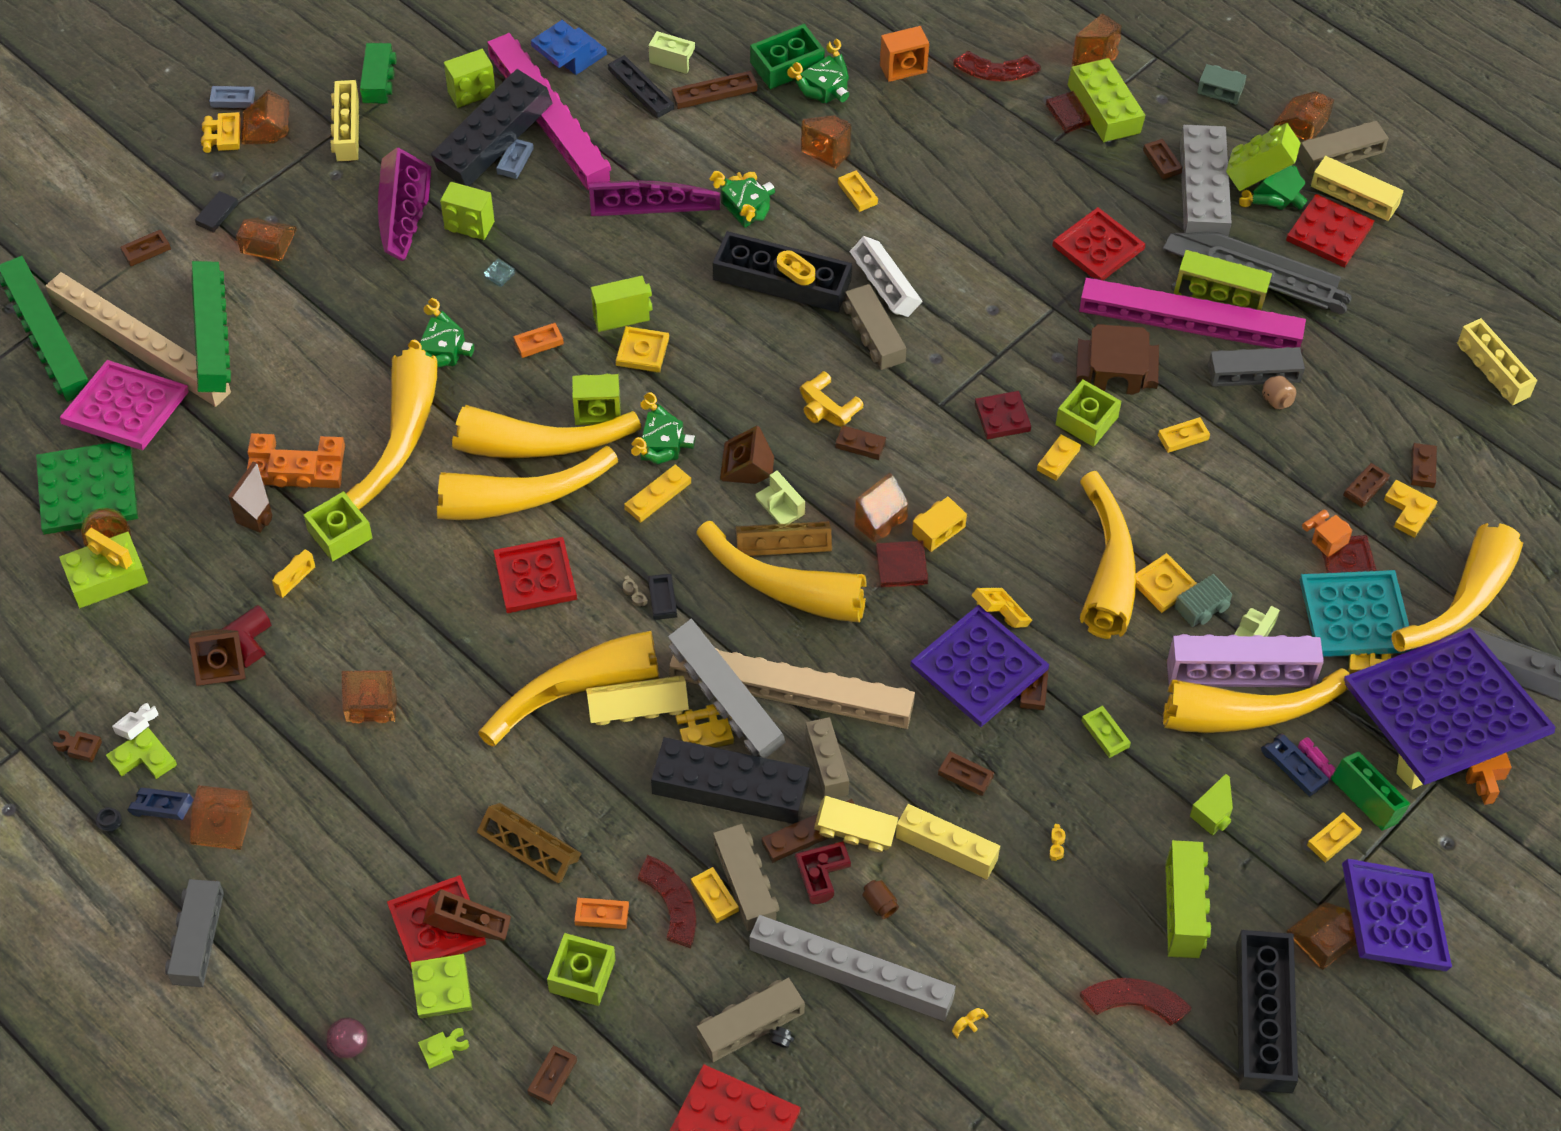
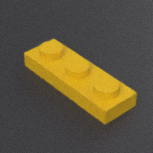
(657, 493)

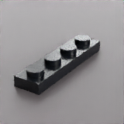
(641, 86)

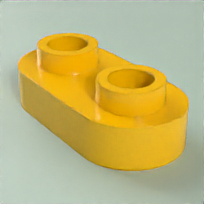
(798, 268)

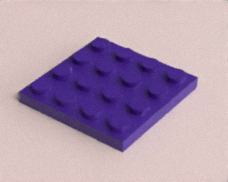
(979, 665)
(1396, 915)

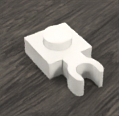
(135, 723)

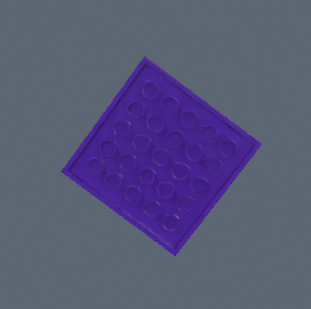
(1448, 706)

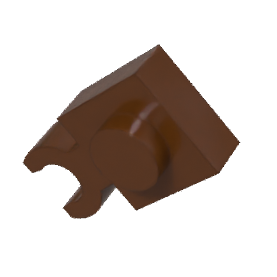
(81, 746)

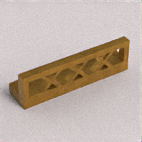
(784, 538)
(534, 835)

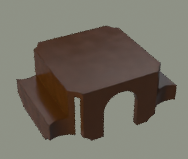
(1118, 353)

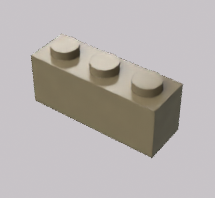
(827, 758)

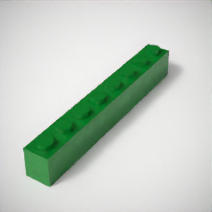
(44, 328)
(209, 332)

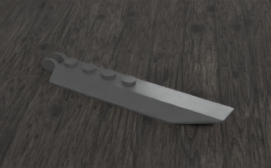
(1287, 274)
(1529, 666)

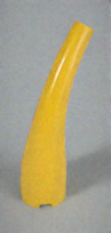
(411, 400)
(505, 437)
(491, 496)
(1485, 573)
(1113, 588)
(816, 592)
(609, 663)
(1220, 710)

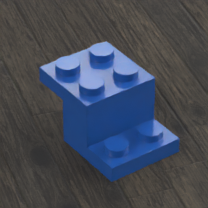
(568, 47)

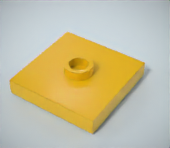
(642, 349)
(1163, 582)

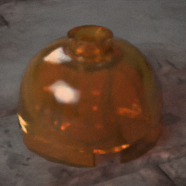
(105, 521)

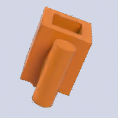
(1328, 534)

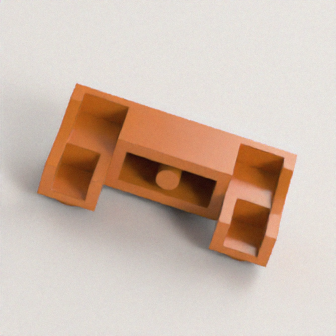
(298, 467)

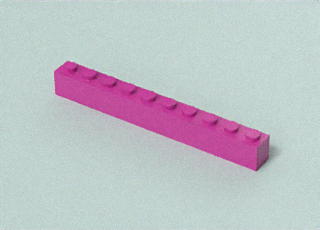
(556, 120)
(1191, 315)

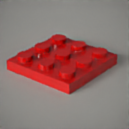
(1330, 230)
(1098, 244)
(535, 575)
(421, 939)

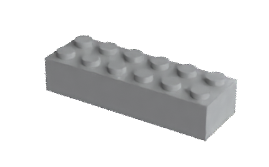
(1205, 180)
(728, 691)

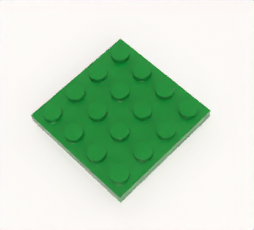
(84, 480)

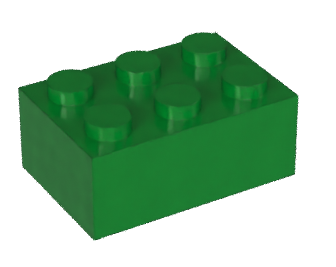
(780, 52)

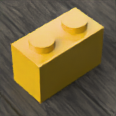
(939, 523)

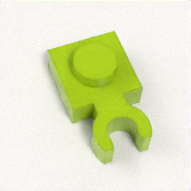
(439, 1048)

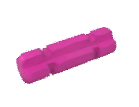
(1316, 756)

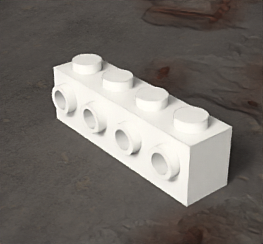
(885, 276)

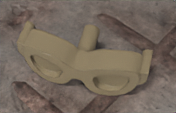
(630, 588)

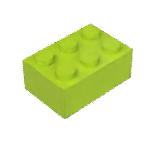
(1263, 156)
(96, 579)

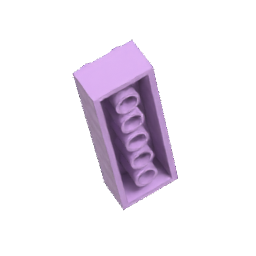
(1245, 660)

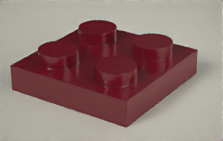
(1002, 415)

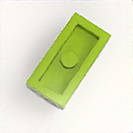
(1106, 731)

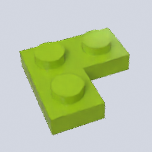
(143, 749)

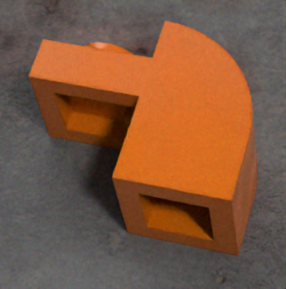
(1486, 774)

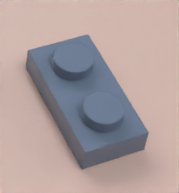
(231, 96)
(514, 158)

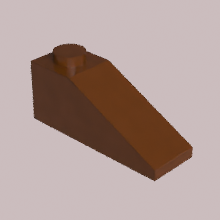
(465, 917)

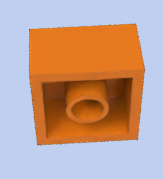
(904, 53)

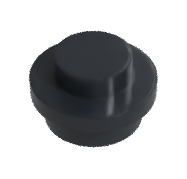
(108, 819)
(781, 1037)

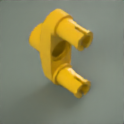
(822, 407)

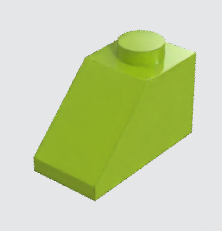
(1214, 807)

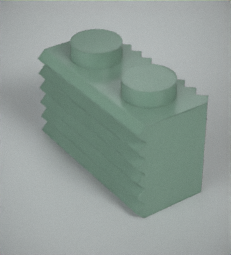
(1221, 84)
(1203, 601)

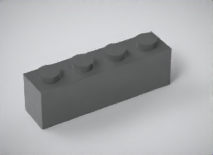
(1255, 366)
(195, 933)

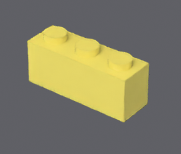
(855, 824)

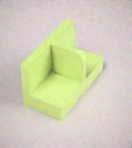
(670, 52)
(781, 500)
(1257, 623)

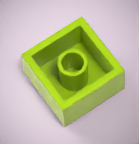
(469, 78)
(467, 210)
(596, 398)
(1088, 413)
(338, 526)
(581, 969)
(441, 986)

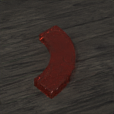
(1006, 71)
(676, 896)
(1135, 992)

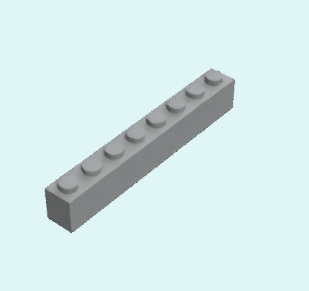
(852, 968)

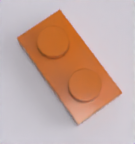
(538, 340)
(601, 913)

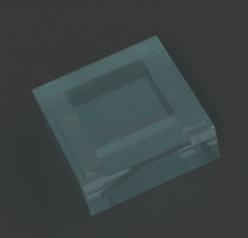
(499, 272)

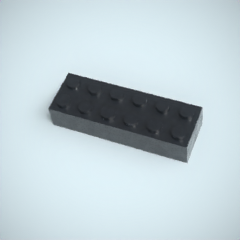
(492, 128)
(753, 266)
(730, 780)
(1266, 1012)

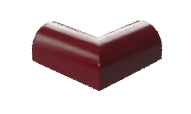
(249, 626)
(816, 865)

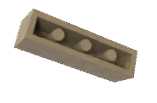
(1344, 146)
(875, 327)
(744, 875)
(750, 1019)

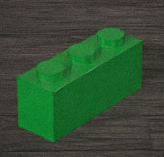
(377, 73)
(1370, 791)

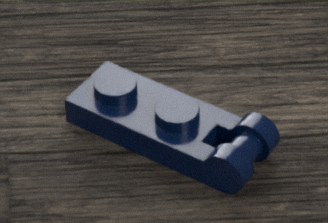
(1295, 764)
(161, 803)

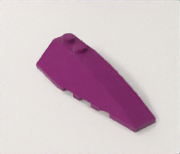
(649, 197)
(401, 199)

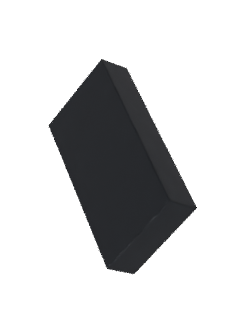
(216, 211)
(662, 596)

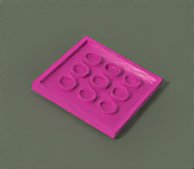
(124, 405)

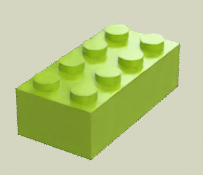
(1106, 100)
(1223, 281)
(1186, 899)

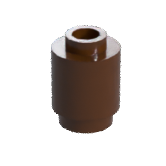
(880, 899)

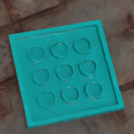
(1354, 611)

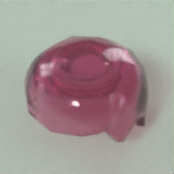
(346, 1038)

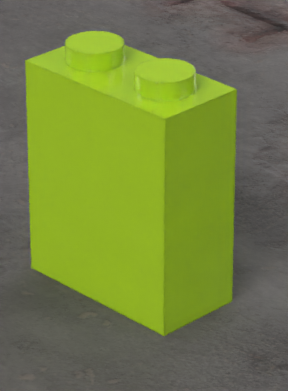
(621, 303)

